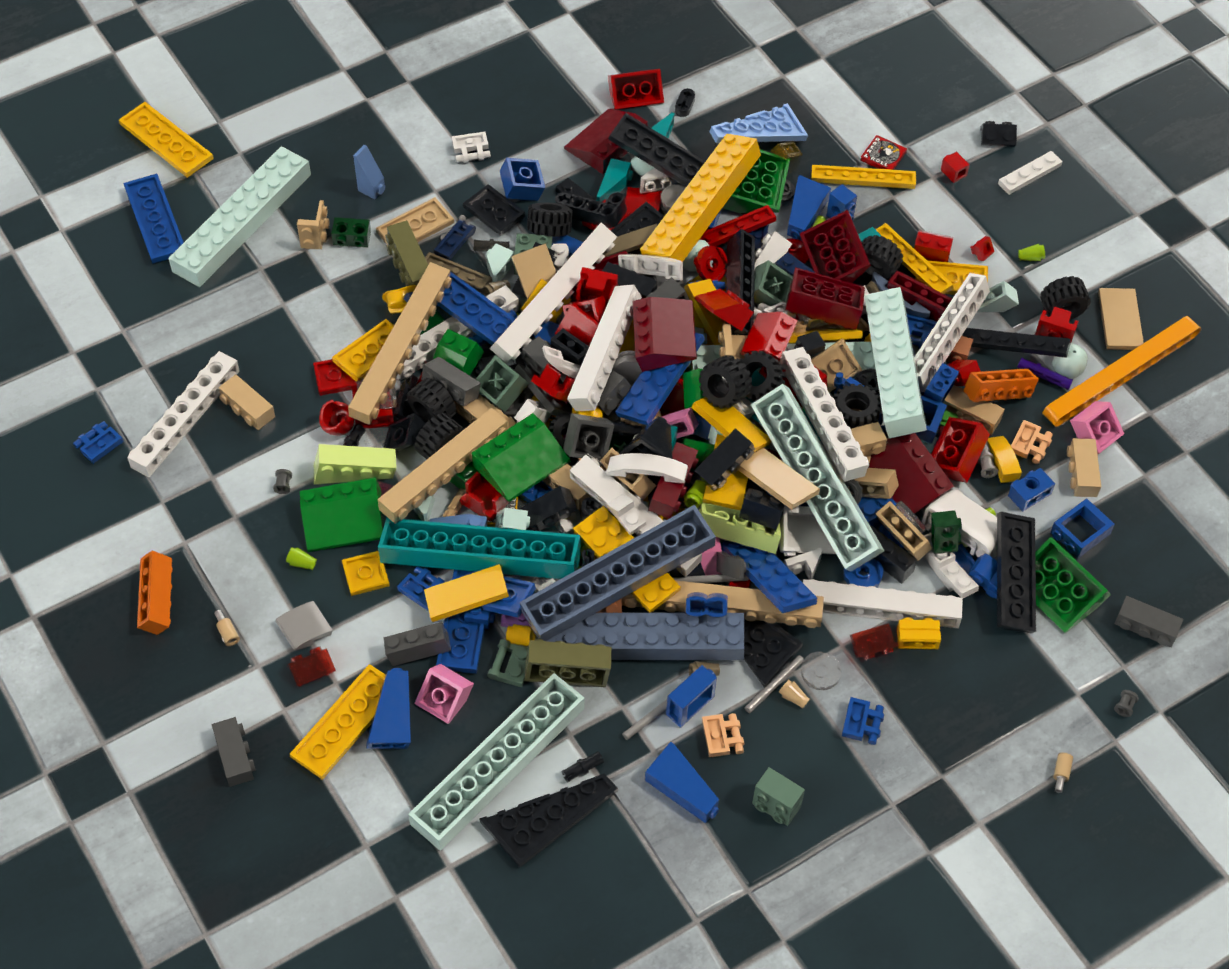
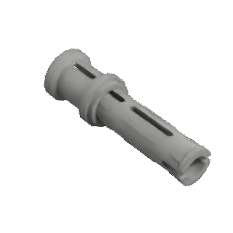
(986, 461)

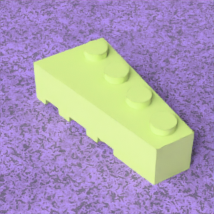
(352, 463)
(728, 526)

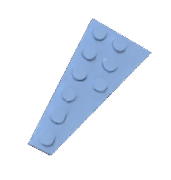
(765, 126)

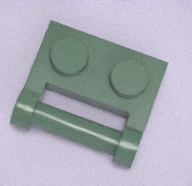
(515, 669)

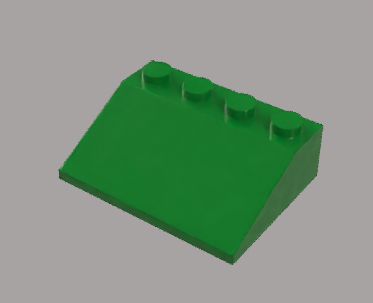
(761, 185)
(519, 457)
(341, 514)
(1065, 587)

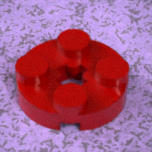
(703, 259)

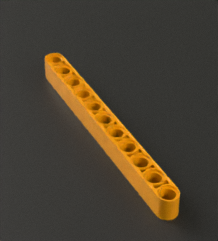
(1121, 371)

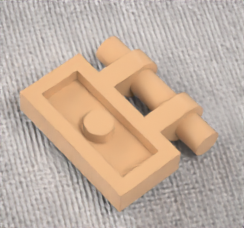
(1025, 438)
(716, 736)

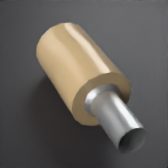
(226, 629)
(1062, 770)

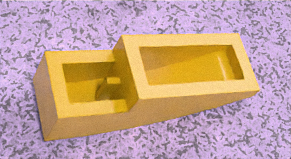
(1004, 459)

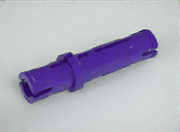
(1045, 373)

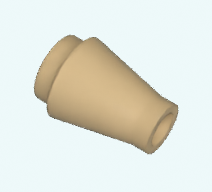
(792, 693)

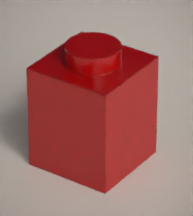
(955, 166)

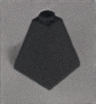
(653, 440)

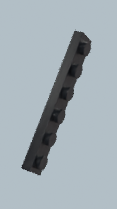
(1018, 342)

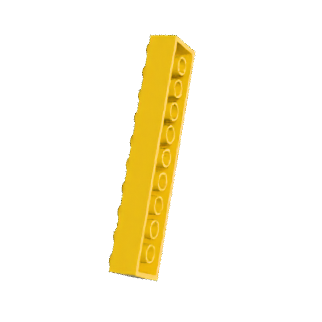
(703, 198)

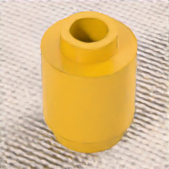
(520, 634)

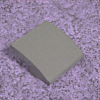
(303, 625)

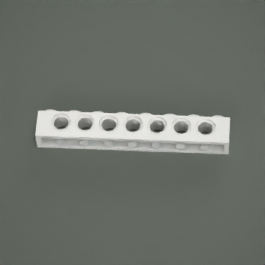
(950, 327)
(428, 342)
(824, 414)
(175, 423)

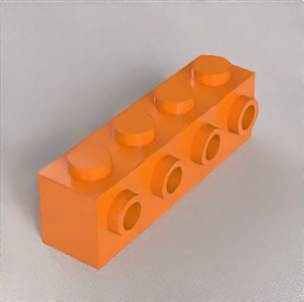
(1000, 385)
(154, 592)

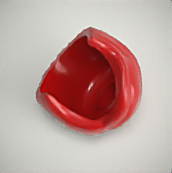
(335, 418)

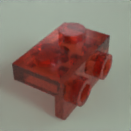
(873, 640)
(311, 666)

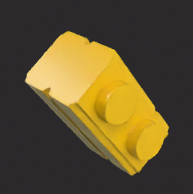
(918, 633)

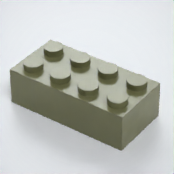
(406, 253)
(571, 662)

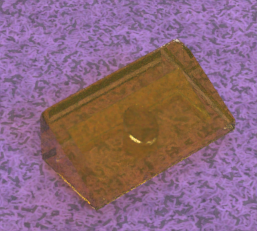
(786, 150)

